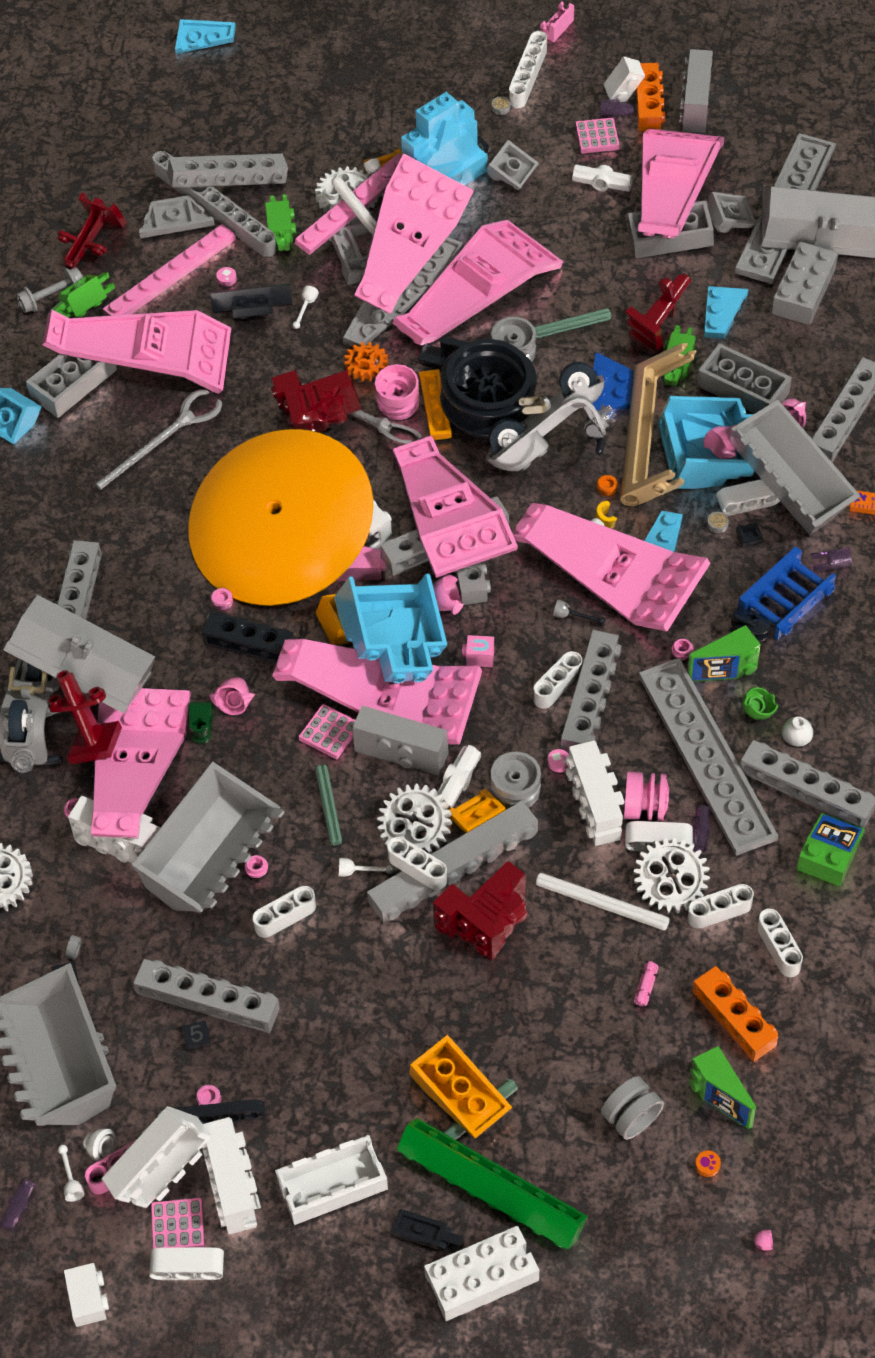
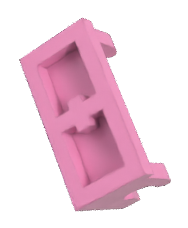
(558, 22)

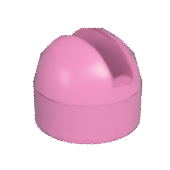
(763, 1240)

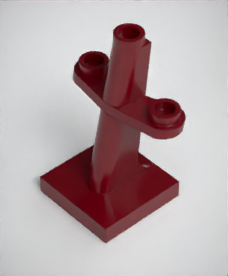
(97, 217)
(647, 327)
(93, 739)

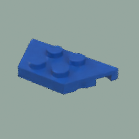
(617, 383)

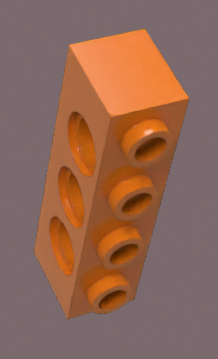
(649, 98)
(753, 1043)

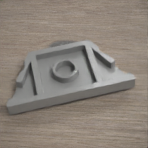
(174, 216)

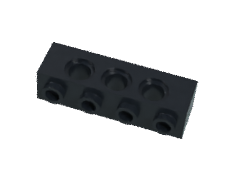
(237, 640)

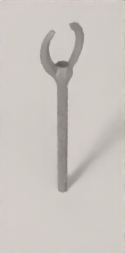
(185, 418)
(383, 425)

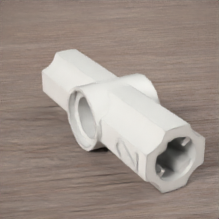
(602, 178)
(458, 776)

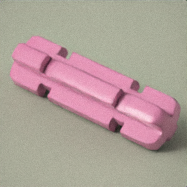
(646, 984)

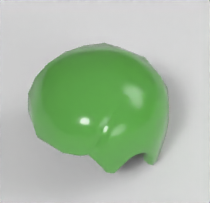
(759, 703)

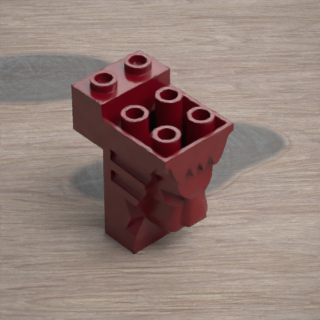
(317, 403)
(486, 915)

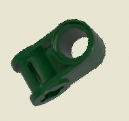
(200, 721)

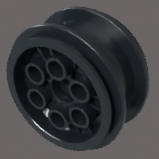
(494, 362)

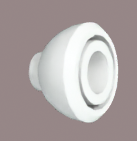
(797, 731)
(100, 1144)

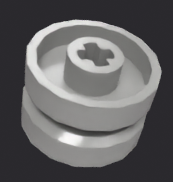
(518, 333)
(515, 779)
(632, 1107)

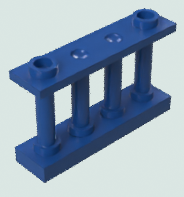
(778, 575)

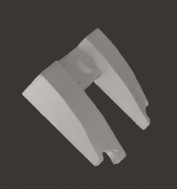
(352, 262)

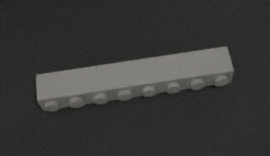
(460, 857)

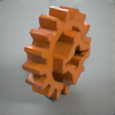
(364, 361)

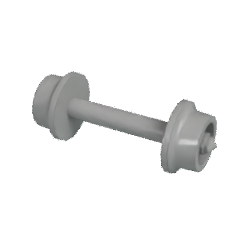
(27, 300)

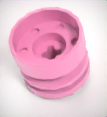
(397, 392)
(645, 796)

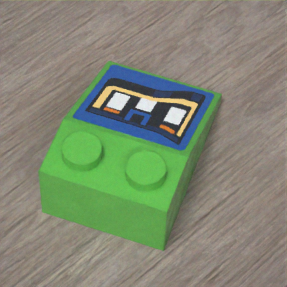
(726, 657)
(830, 849)
(720, 1086)

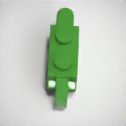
(279, 221)
(83, 295)
(677, 338)

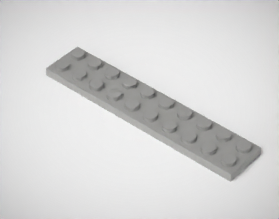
(801, 171)
(708, 757)

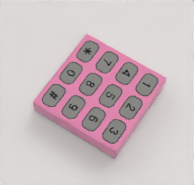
(597, 135)
(328, 731)
(178, 1223)

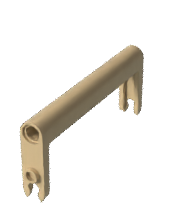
(635, 485)

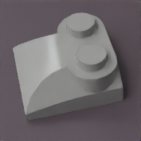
(511, 165)
(730, 212)

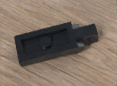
(425, 1231)

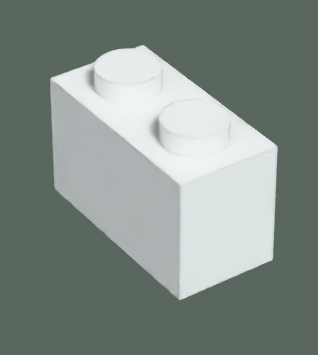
(624, 79)
(85, 1294)

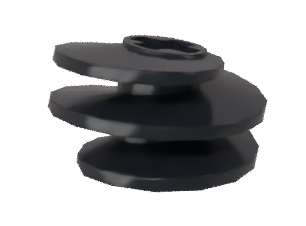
(754, 621)

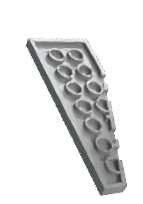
(372, 321)

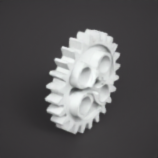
(328, 196)
(422, 802)
(690, 867)
(19, 883)

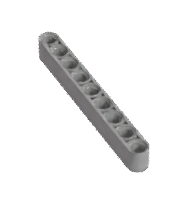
(223, 211)

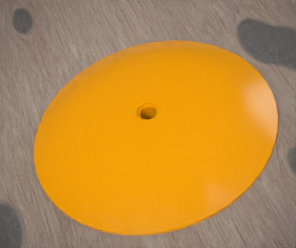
(287, 554)

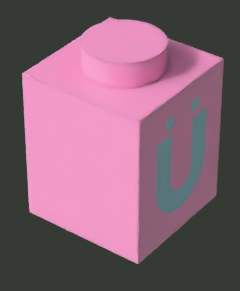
(479, 651)

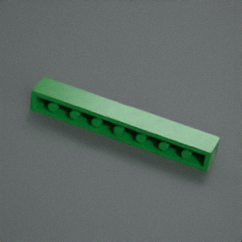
(492, 1183)

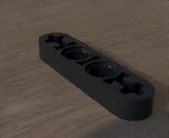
(237, 1110)

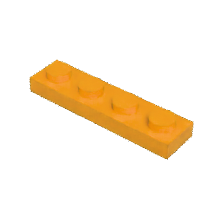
(431, 388)

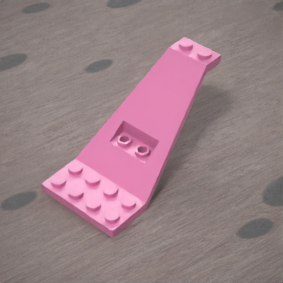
(672, 177)
(424, 204)
(483, 271)
(165, 342)
(459, 531)
(626, 573)
(338, 674)
(124, 787)

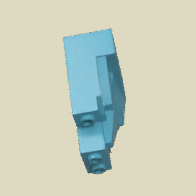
(447, 139)
(682, 433)
(395, 625)

